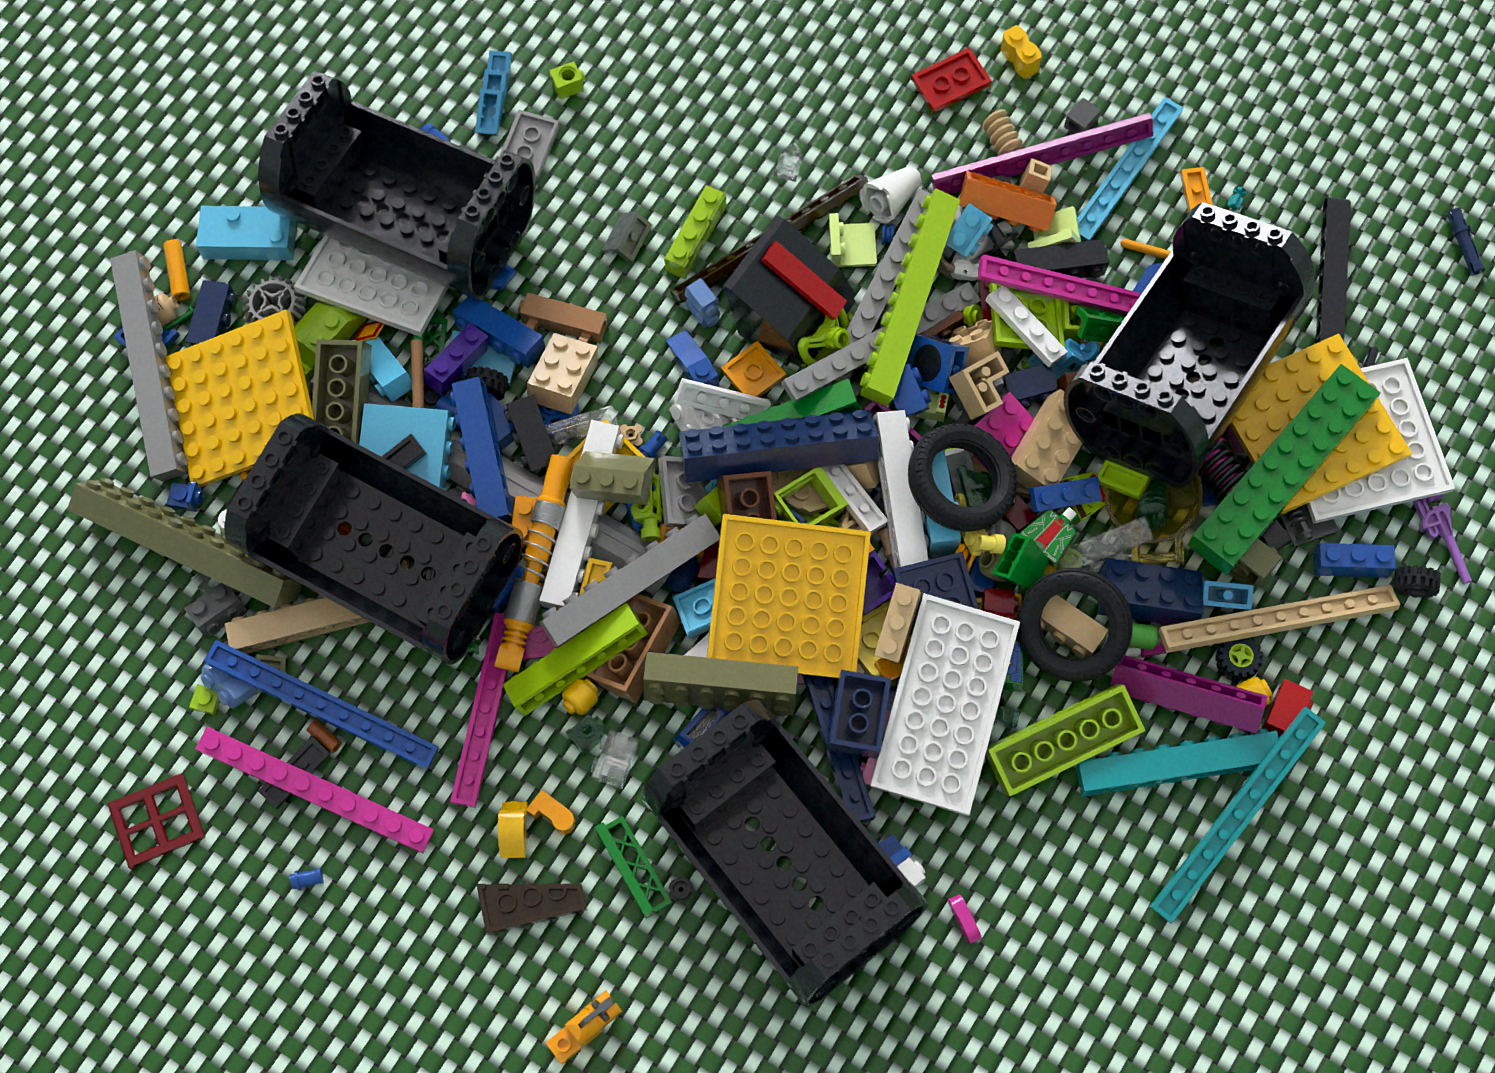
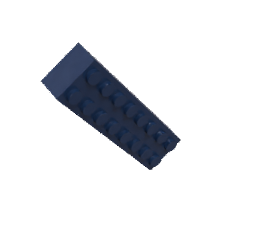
(779, 445)

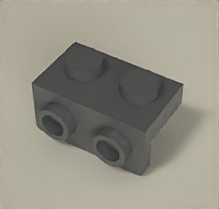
(215, 609)

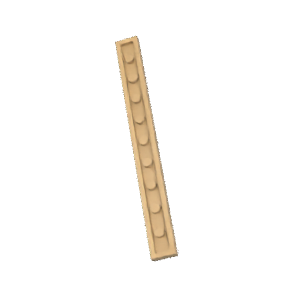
(1278, 618)

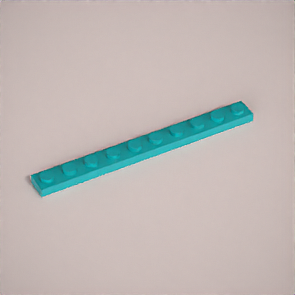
(1237, 815)

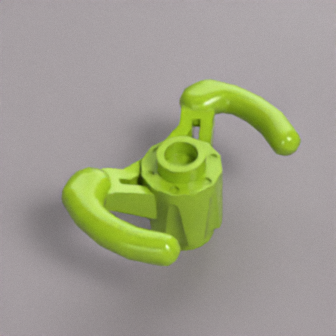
(827, 335)

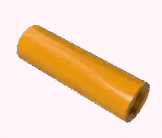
(176, 270)

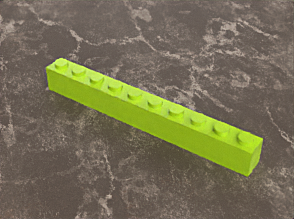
(909, 298)

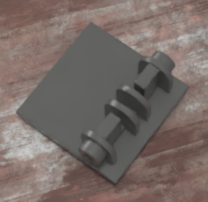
(1301, 527)

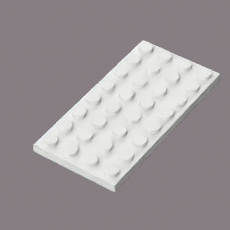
(945, 704)

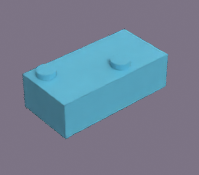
(244, 234)
(941, 539)

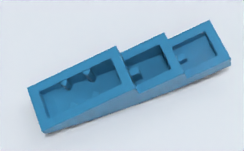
(493, 93)

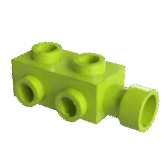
(645, 515)

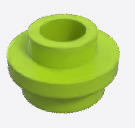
(972, 315)

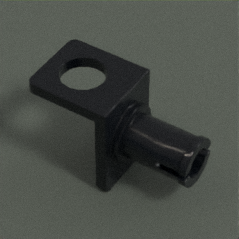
(999, 241)

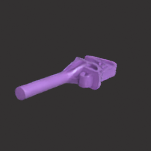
(1438, 521)

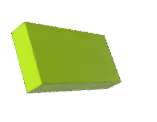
(1123, 479)

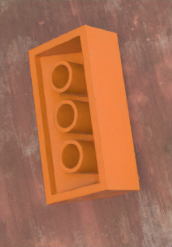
(1008, 201)

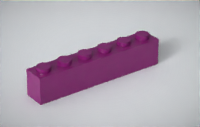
(1190, 694)

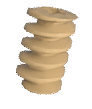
(1002, 133)

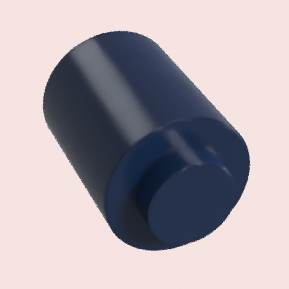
(683, 576)

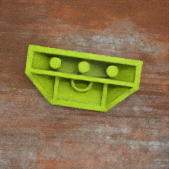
(324, 323)

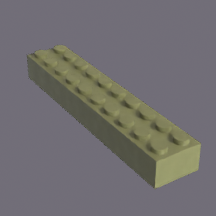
(180, 540)

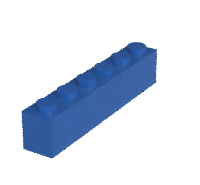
(481, 447)

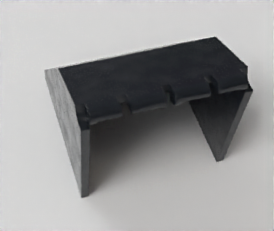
(770, 308)

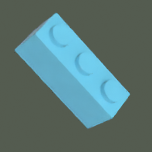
(387, 372)

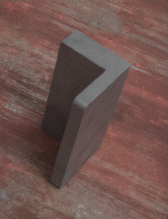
(627, 235)

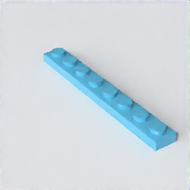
(1126, 170)

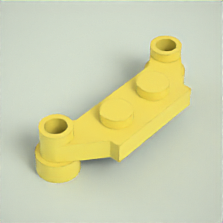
(979, 540)

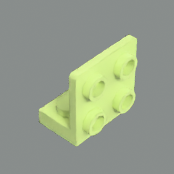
(1062, 230)
(852, 243)

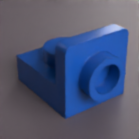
(185, 496)

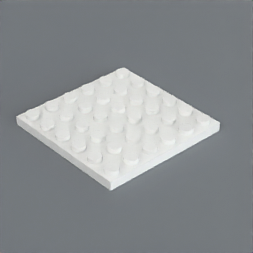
(370, 285)
(1411, 479)

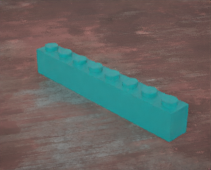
(1174, 764)

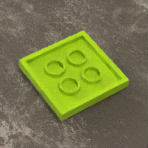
(1044, 308)

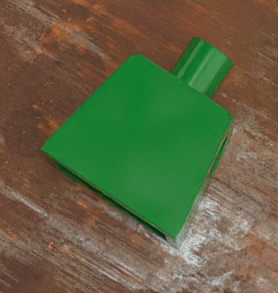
(1021, 562)

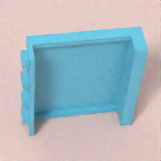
(388, 425)

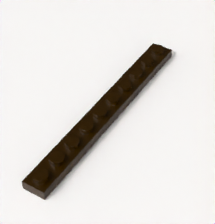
(800, 219)

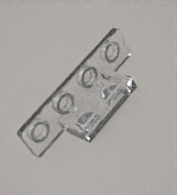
(578, 426)
(1110, 544)

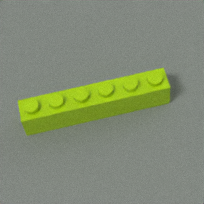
(574, 659)

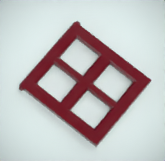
(156, 820)

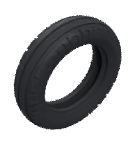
(988, 450)
(1110, 599)

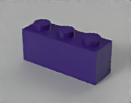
(455, 359)

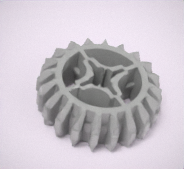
(279, 294)

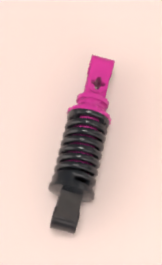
(1220, 476)

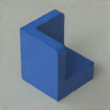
(895, 850)

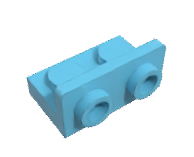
(968, 230)

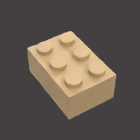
(562, 373)

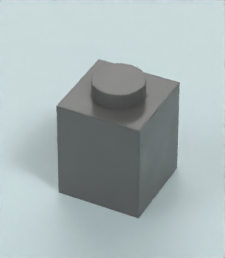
(1082, 117)

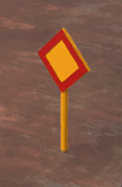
(369, 331)

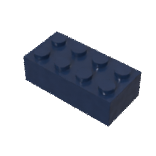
(1156, 591)

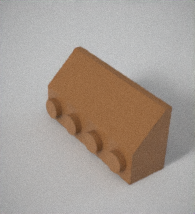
(625, 672)

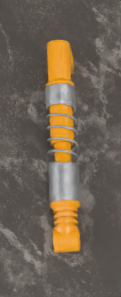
(526, 592)

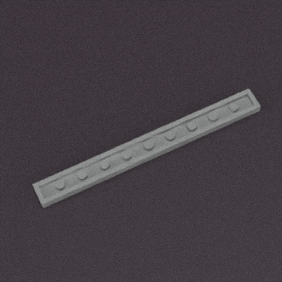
(857, 354)

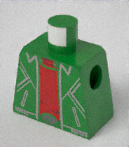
(1053, 534)

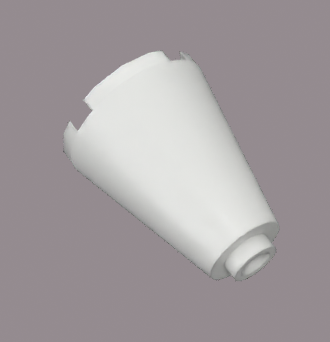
(890, 193)

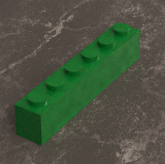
(831, 399)

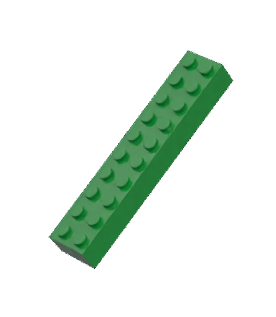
(1283, 469)

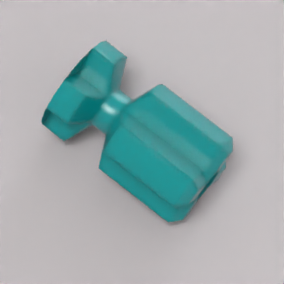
(1236, 200)

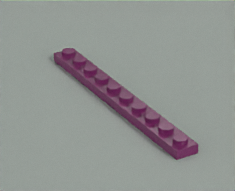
(1049, 152)

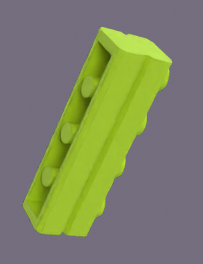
(695, 232)

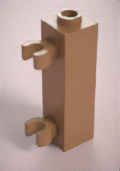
(563, 318)

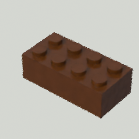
(747, 495)

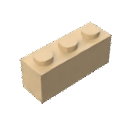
(898, 623)
(1072, 627)

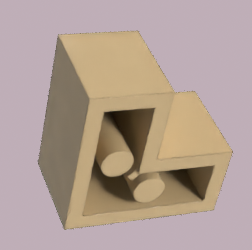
(976, 386)

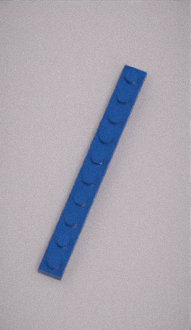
(321, 705)

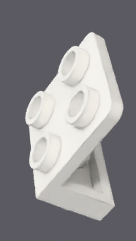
(695, 418)

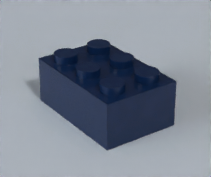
(859, 714)

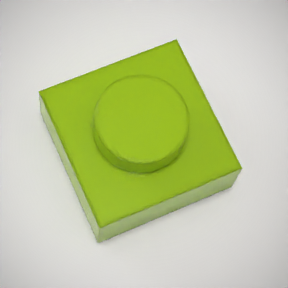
(204, 700)

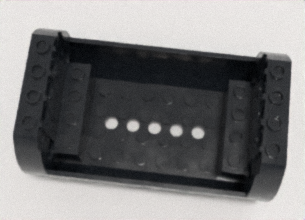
(336, 152)
(1220, 284)
(318, 481)
(757, 772)

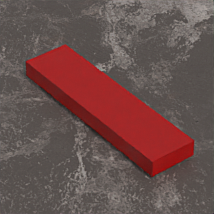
(804, 280)

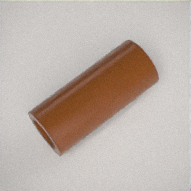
(324, 736)

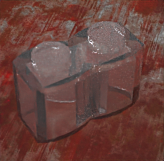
(615, 759)

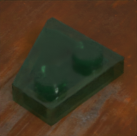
(975, 486)

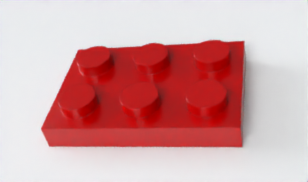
(951, 80)

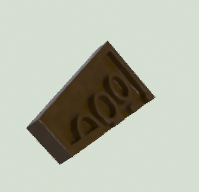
(525, 904)

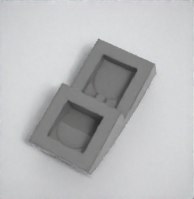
(955, 458)

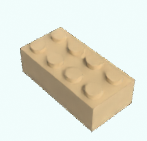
(1046, 446)

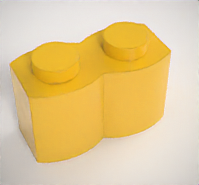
(1021, 52)

